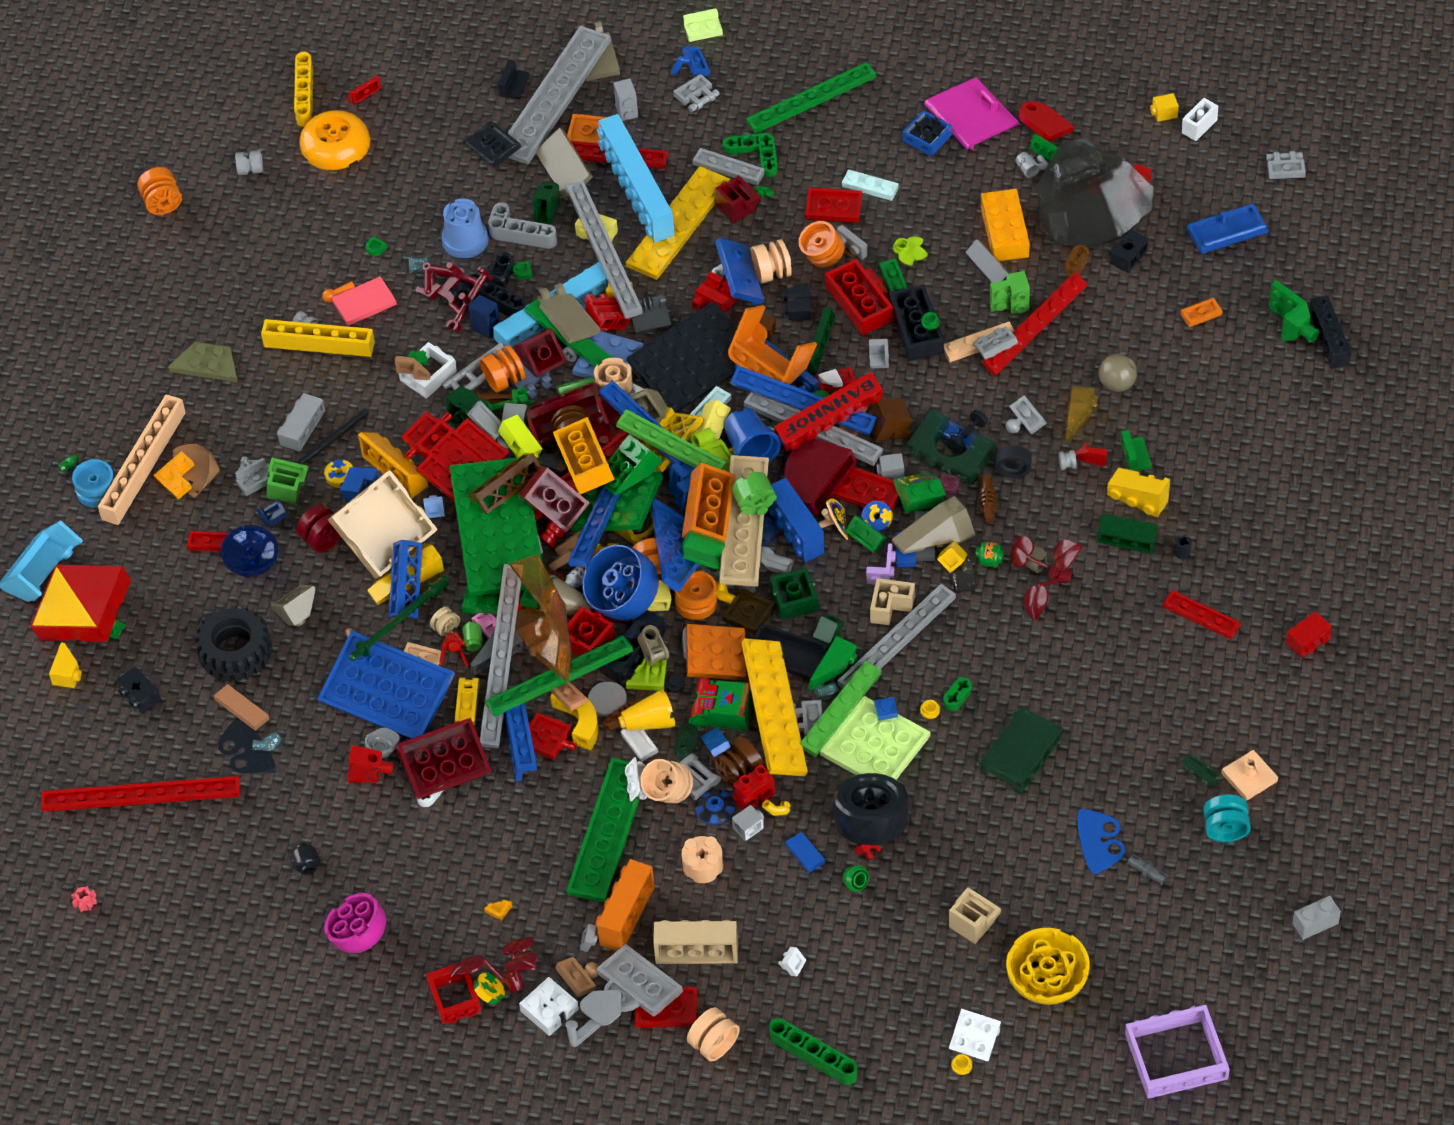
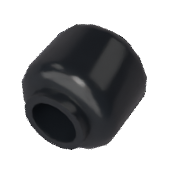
(305, 859)

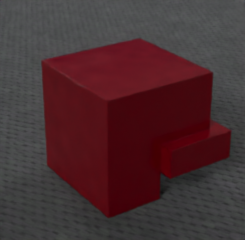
(736, 199)

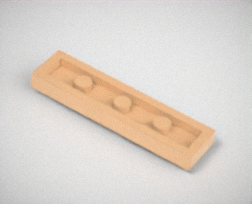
(964, 346)

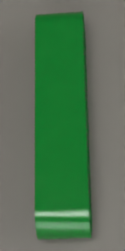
(818, 1059)

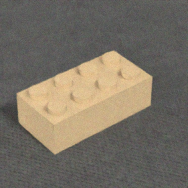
(695, 942)

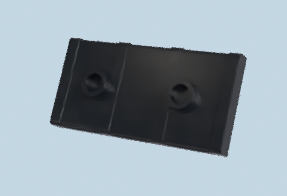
(799, 653)

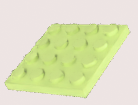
(873, 745)

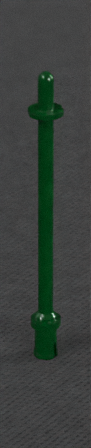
(432, 590)

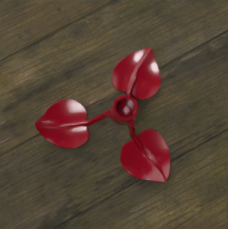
(1064, 554)
(512, 977)

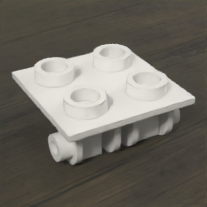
(975, 1035)

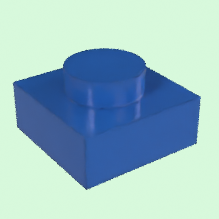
(886, 708)

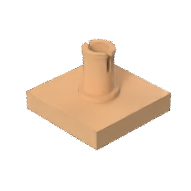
(1249, 775)

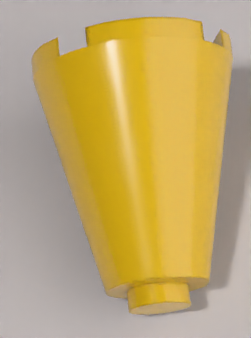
(648, 714)

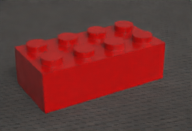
(859, 297)

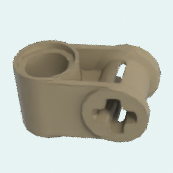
(654, 648)

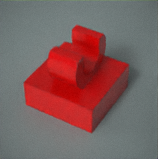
(860, 849)

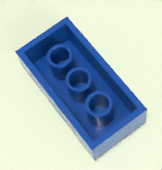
(796, 522)

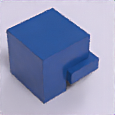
(357, 481)
(679, 483)

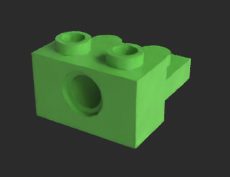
(1010, 293)

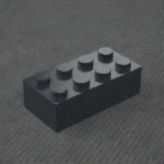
(909, 308)

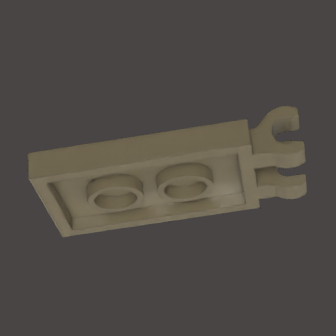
(607, 63)
(567, 314)

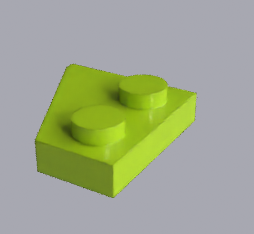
(649, 676)

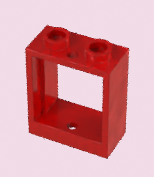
(451, 1014)

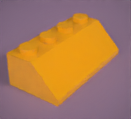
(385, 457)

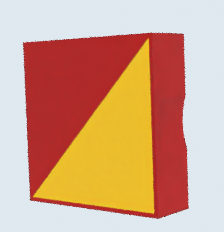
(80, 603)

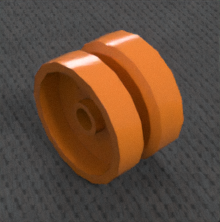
(821, 244)
(697, 597)

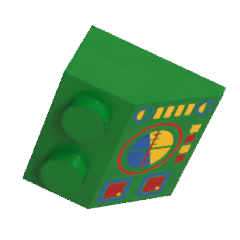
(919, 491)

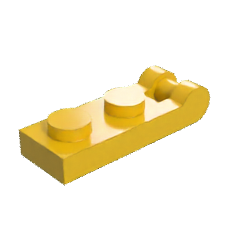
(467, 699)

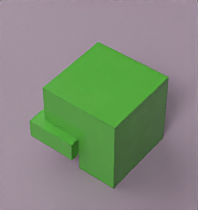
(285, 480)

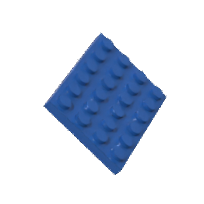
(386, 687)

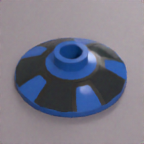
(716, 813)

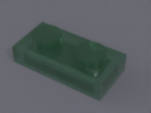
(1196, 766)

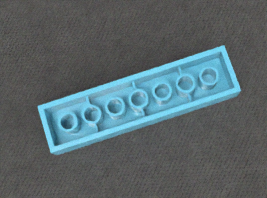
(635, 178)

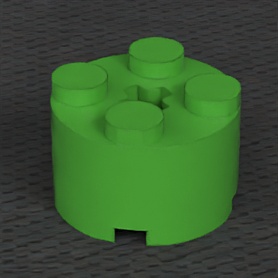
(754, 493)

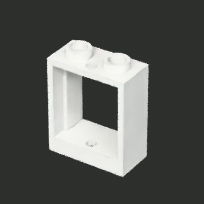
(428, 387)

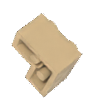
(890, 596)

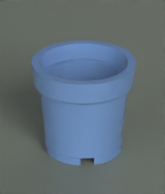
(463, 229)

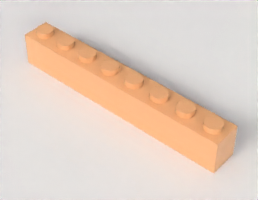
(141, 459)

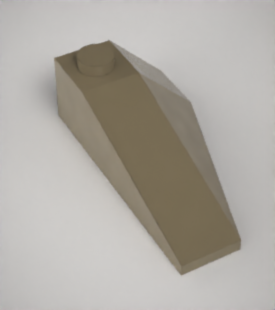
(939, 526)

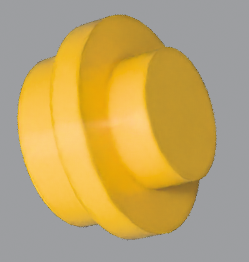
(930, 709)
(961, 1064)

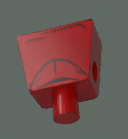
(366, 765)

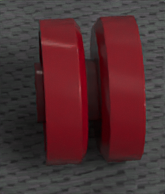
(317, 530)

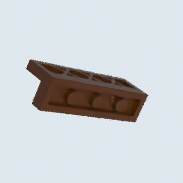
(500, 478)

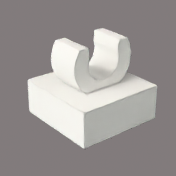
(792, 961)

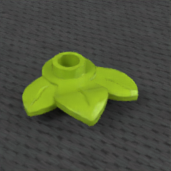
(909, 250)

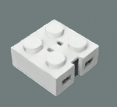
(548, 1006)

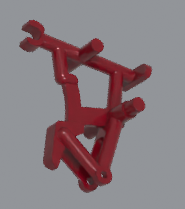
(455, 275)

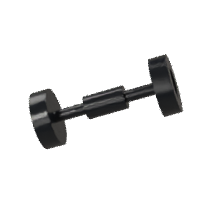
(956, 443)

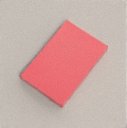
(364, 301)

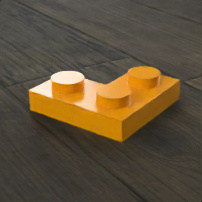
(171, 475)

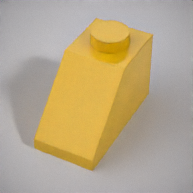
(65, 668)

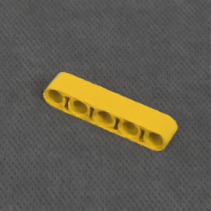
(303, 88)

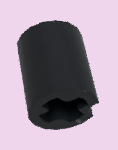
(1182, 547)

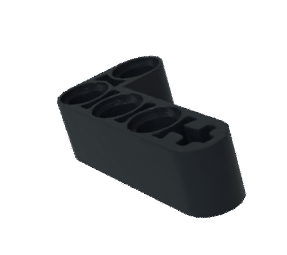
(507, 301)

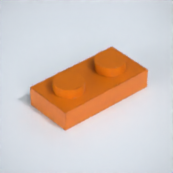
(1201, 312)

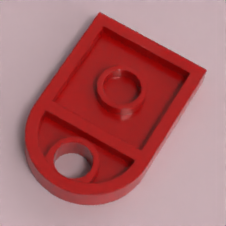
(1044, 120)

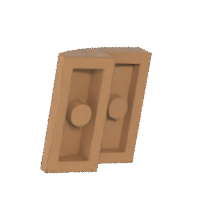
(564, 551)

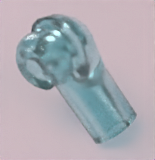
(822, 690)
(267, 744)

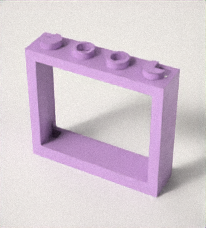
(1183, 1080)

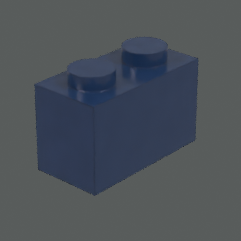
(483, 316)

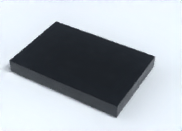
(492, 144)

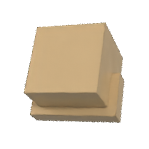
(972, 915)

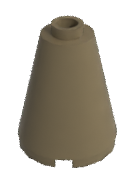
(573, 598)

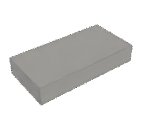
(485, 419)

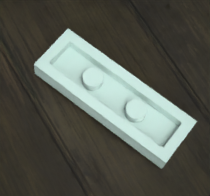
(870, 185)

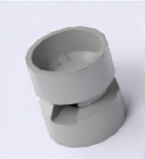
(249, 162)

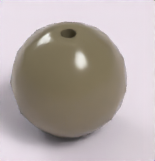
(1117, 372)

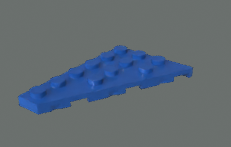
(669, 540)

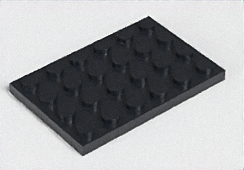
(688, 358)

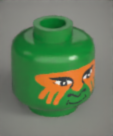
(989, 554)

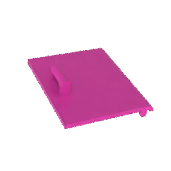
(971, 112)

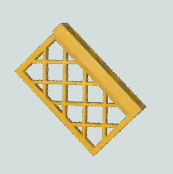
(672, 423)

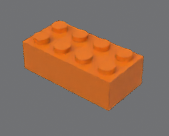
(709, 502)
(625, 905)

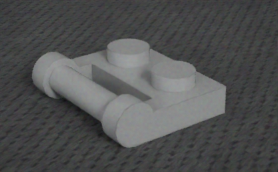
(700, 786)

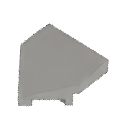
(252, 475)

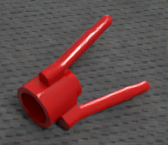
(453, 644)

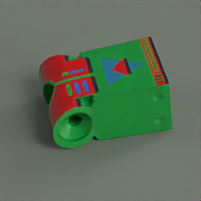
(722, 704)

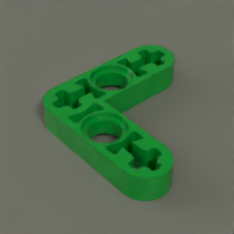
(757, 146)

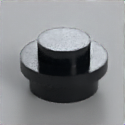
(674, 683)

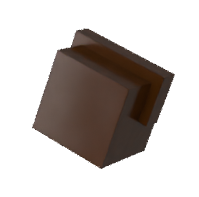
(891, 420)

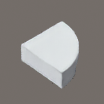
(831, 378)

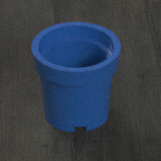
(751, 436)

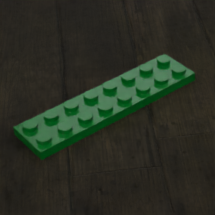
(604, 837)

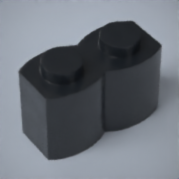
(797, 301)

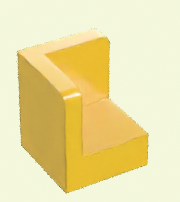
(952, 556)

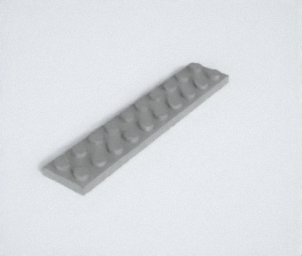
(557, 91)

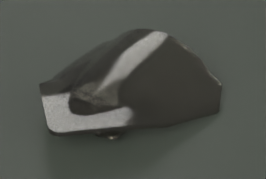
(1091, 196)

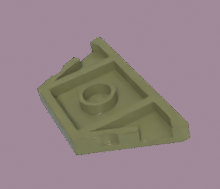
(206, 361)

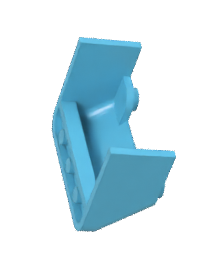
(39, 560)

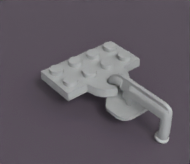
(630, 984)

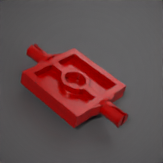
(550, 736)

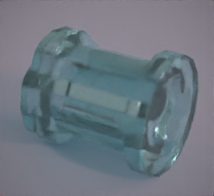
(413, 261)

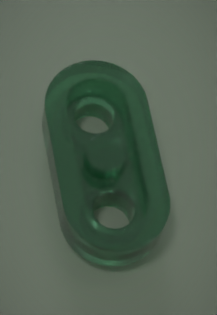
(686, 740)

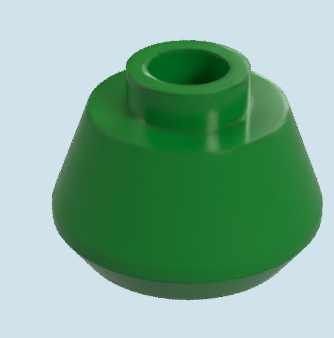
(856, 878)

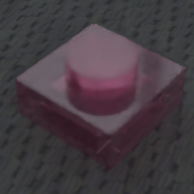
(950, 483)

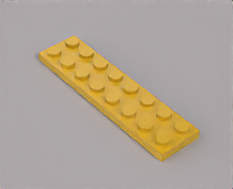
(688, 212)
(774, 707)

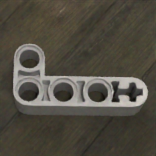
(519, 231)

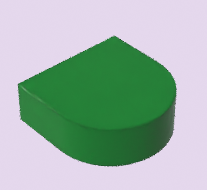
(375, 246)
(522, 270)

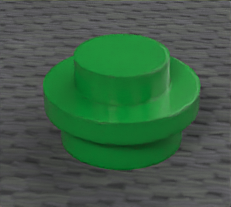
(930, 321)

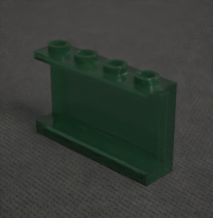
(1021, 749)

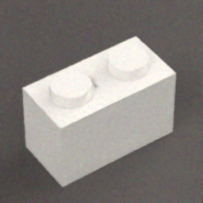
(1199, 119)

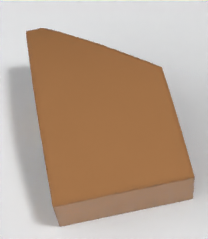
(411, 366)

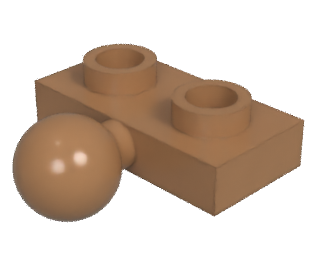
(577, 977)

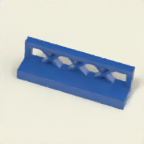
(399, 575)
(519, 741)

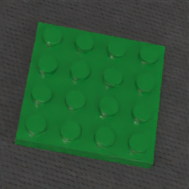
(629, 509)

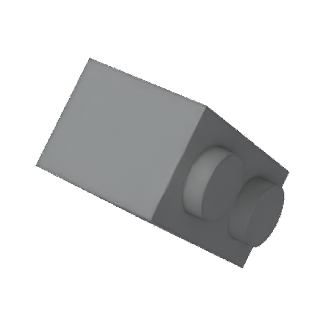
(625, 99)
(1316, 917)

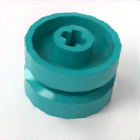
(1226, 818)

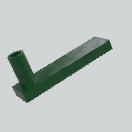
(821, 338)

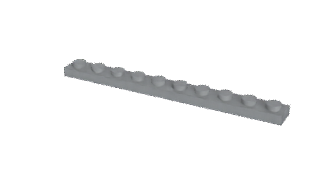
(604, 249)
(501, 654)

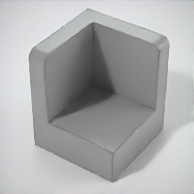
(878, 353)

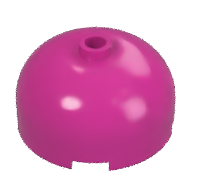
(356, 924)

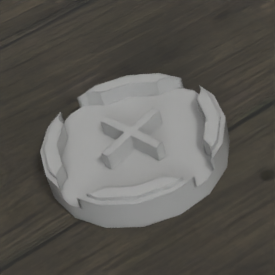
(607, 698)

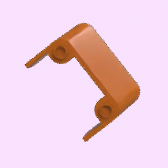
(752, 353)

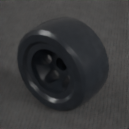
(871, 821)

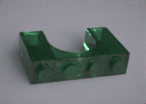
(965, 466)

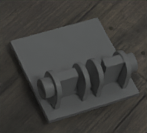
(654, 315)

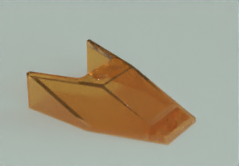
(549, 633)

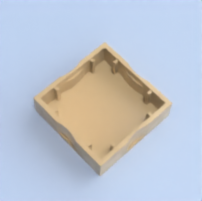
(379, 519)

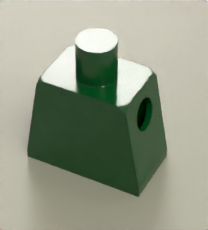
(549, 196)

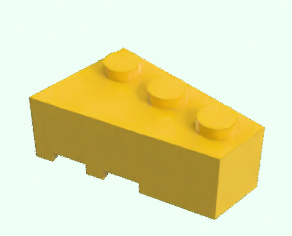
(1139, 491)

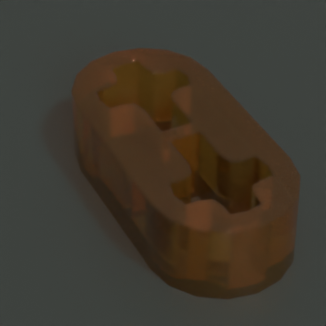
(1080, 261)

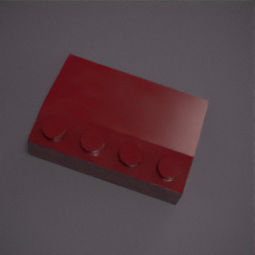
(443, 758)

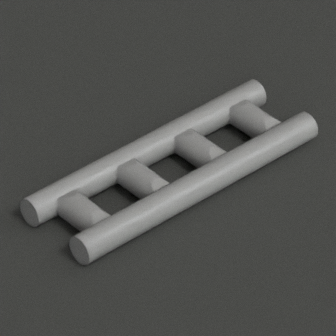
(467, 371)

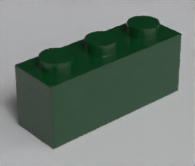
(1127, 533)

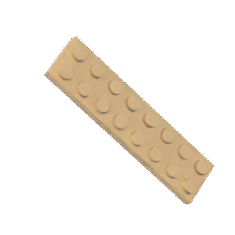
(744, 535)

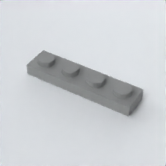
(728, 166)

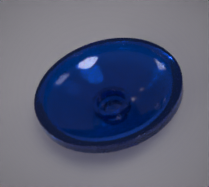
(246, 542)

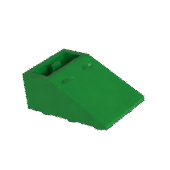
(630, 465)

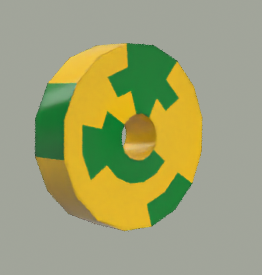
(489, 988)

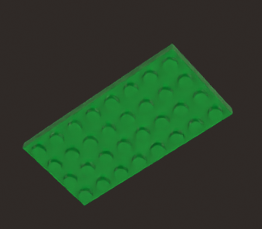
(491, 538)

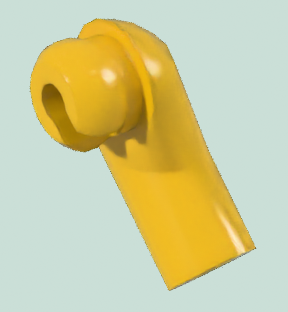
(722, 593)
(774, 810)

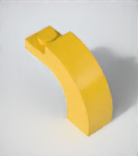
(586, 730)

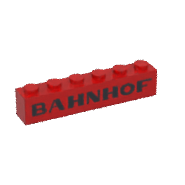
(829, 411)

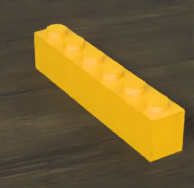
(318, 338)

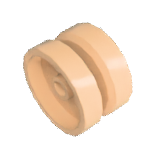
(713, 1034)

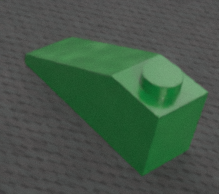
(835, 662)

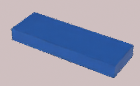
(715, 741)

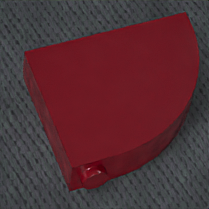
(817, 471)

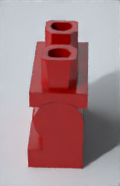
(713, 290)
(605, 311)
(752, 788)

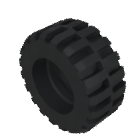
(229, 624)

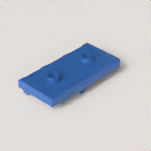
(1227, 228)
(739, 271)

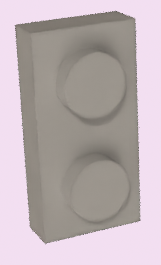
(852, 242)

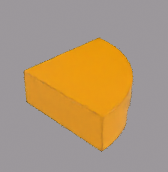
(498, 909)

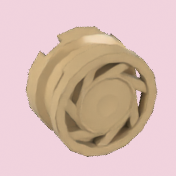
(444, 621)

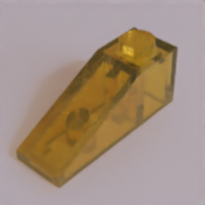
(1080, 409)

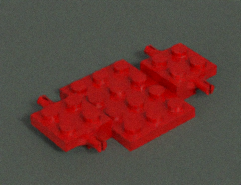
(446, 447)

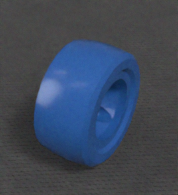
(608, 577)

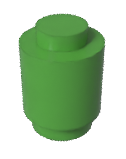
(472, 636)

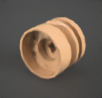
(771, 261)
(657, 781)

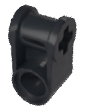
(502, 269)

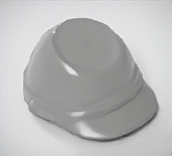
(382, 740)

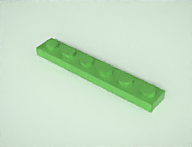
(667, 441)
(840, 708)

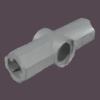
(774, 562)

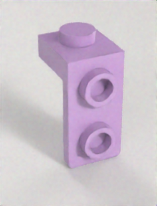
(882, 573)

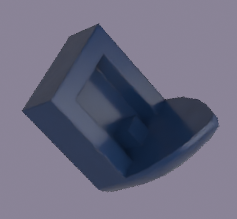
(272, 513)

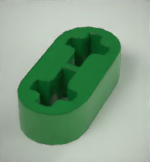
(954, 691)

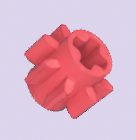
(84, 898)

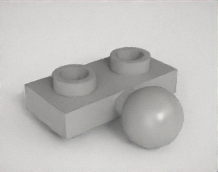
(1026, 415)

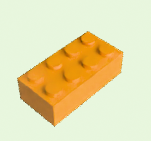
(1005, 225)
(583, 455)

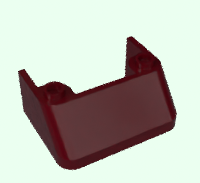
(585, 396)

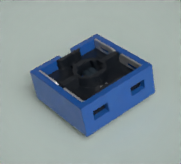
(927, 133)

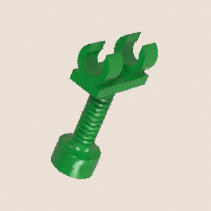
(516, 398)

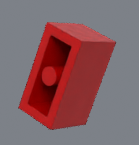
(1309, 634)

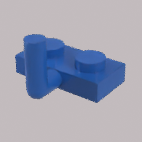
(694, 59)

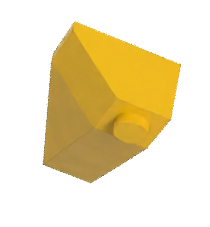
(430, 566)

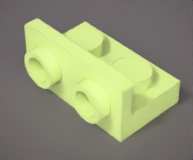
(702, 25)

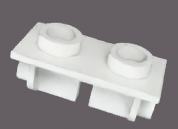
(633, 772)

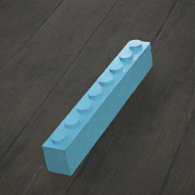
(521, 326)

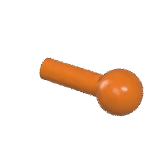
(329, 293)

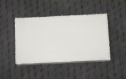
(640, 743)

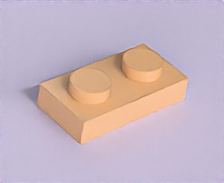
(425, 653)

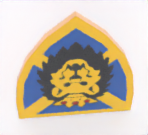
(834, 515)

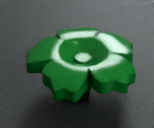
(763, 190)
(420, 356)
(68, 462)

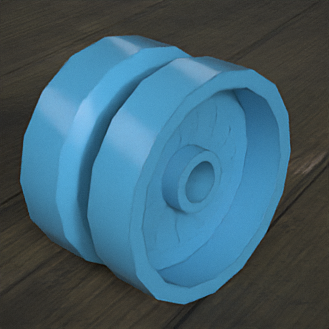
(92, 481)

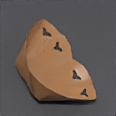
(204, 468)

